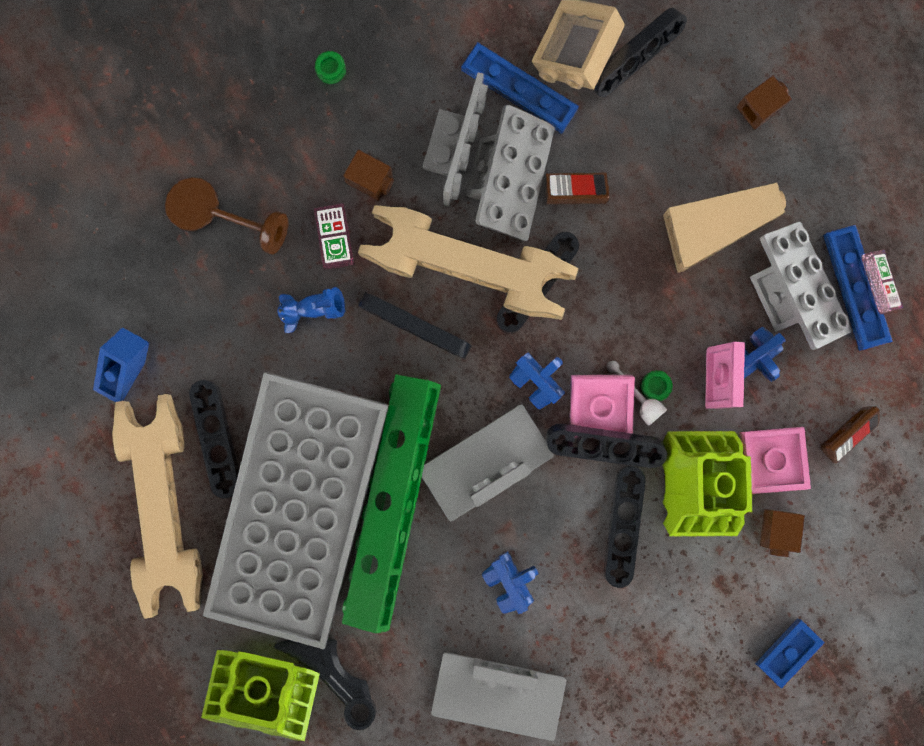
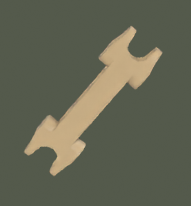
(519, 278)
(164, 556)

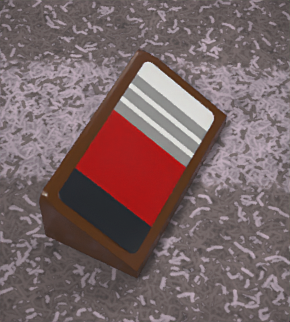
(577, 188)
(851, 433)

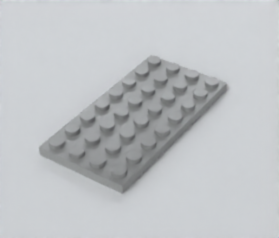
(295, 510)

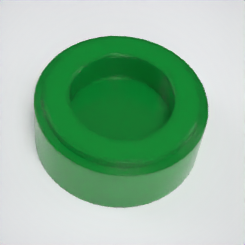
(330, 67)
(656, 385)

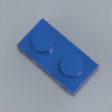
(789, 653)

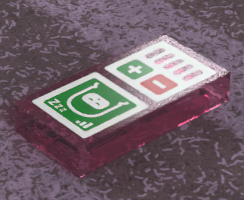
(334, 236)
(881, 281)

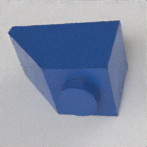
(119, 364)

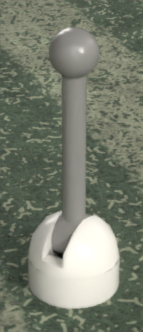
(651, 408)

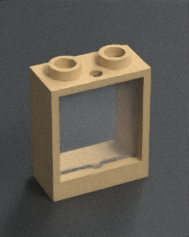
(578, 43)

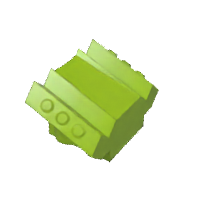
(706, 483)
(260, 694)

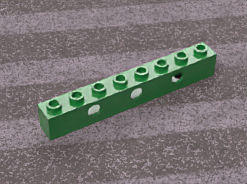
(387, 532)

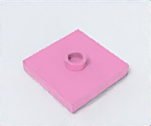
(725, 376)
(602, 402)
(777, 459)

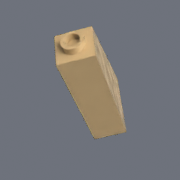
(714, 223)

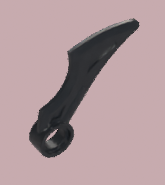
(344, 685)

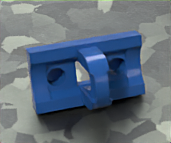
(767, 348)
(548, 389)
(517, 594)

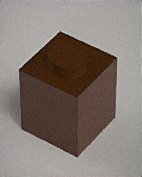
(764, 102)
(369, 175)
(782, 532)

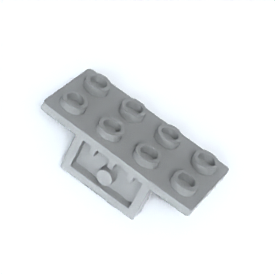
(449, 144)
(510, 172)
(798, 288)
(486, 463)
(498, 696)

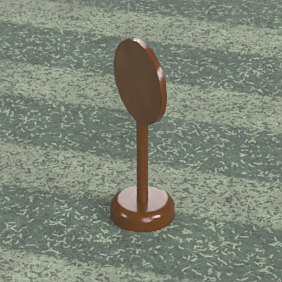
(195, 203)

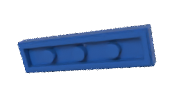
(520, 87)
(845, 255)

